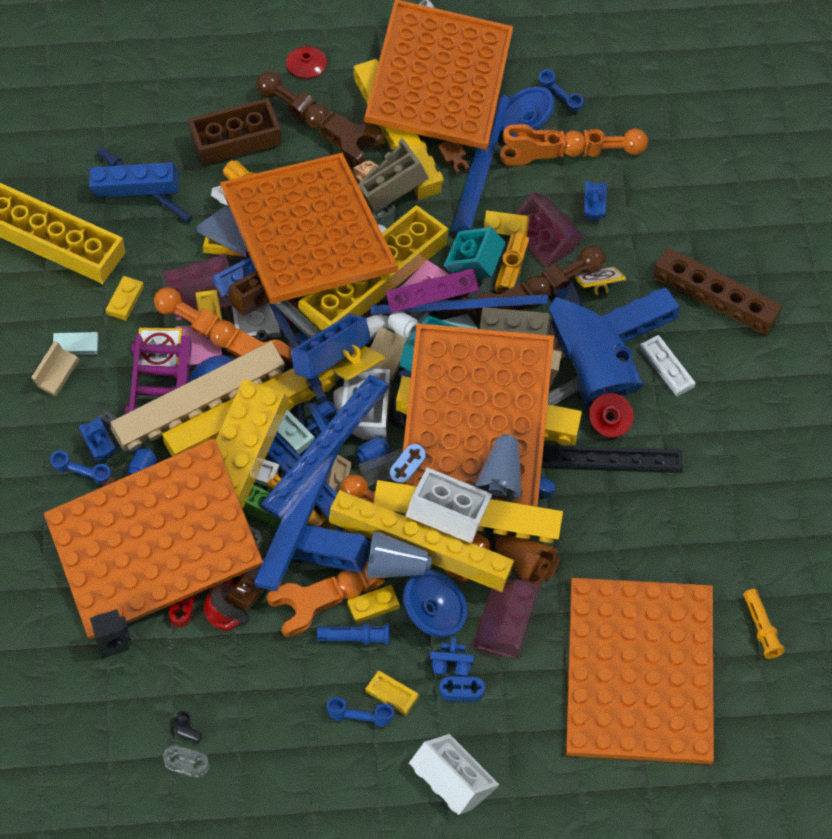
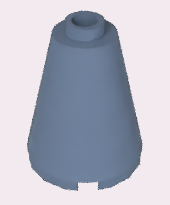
(502, 470)
(395, 558)

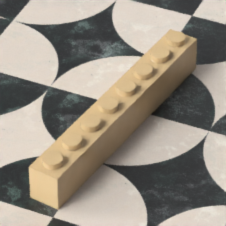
(195, 397)

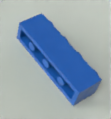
(134, 180)
(644, 314)
(328, 345)
(333, 548)

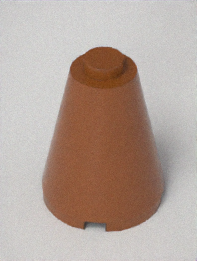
(531, 558)

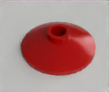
(306, 62)
(618, 408)

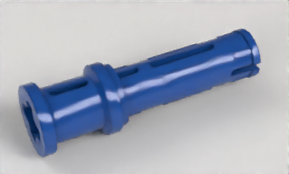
(365, 634)

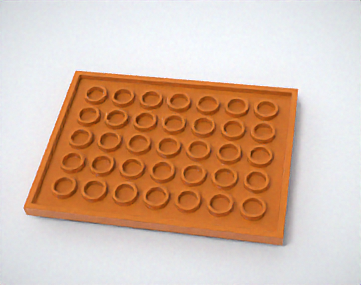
(439, 74)
(308, 228)
(471, 391)
(154, 537)
(640, 671)

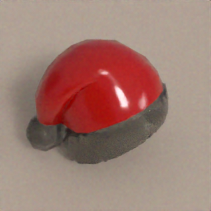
(222, 613)

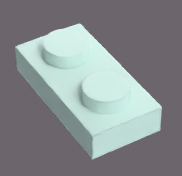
(295, 433)

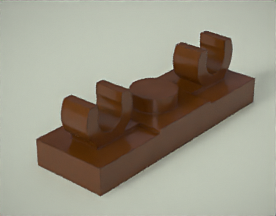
(246, 592)

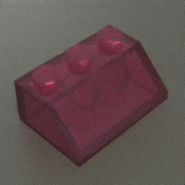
(548, 230)
(197, 278)
(507, 618)

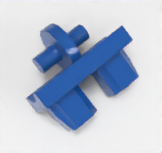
(595, 200)
(320, 414)
(97, 439)
(462, 661)

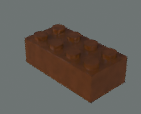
(235, 131)

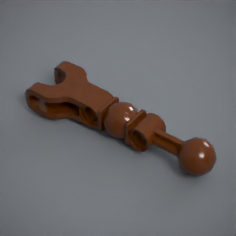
(332, 126)
(552, 279)

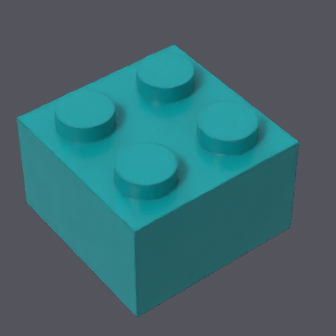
(475, 250)

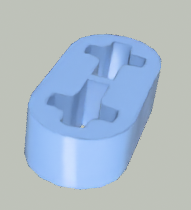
(412, 467)

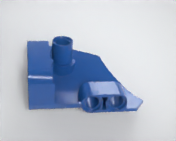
(594, 352)

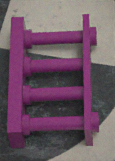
(432, 290)
(179, 371)

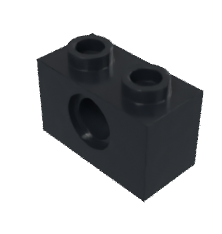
(110, 633)

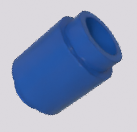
(372, 449)
(142, 459)

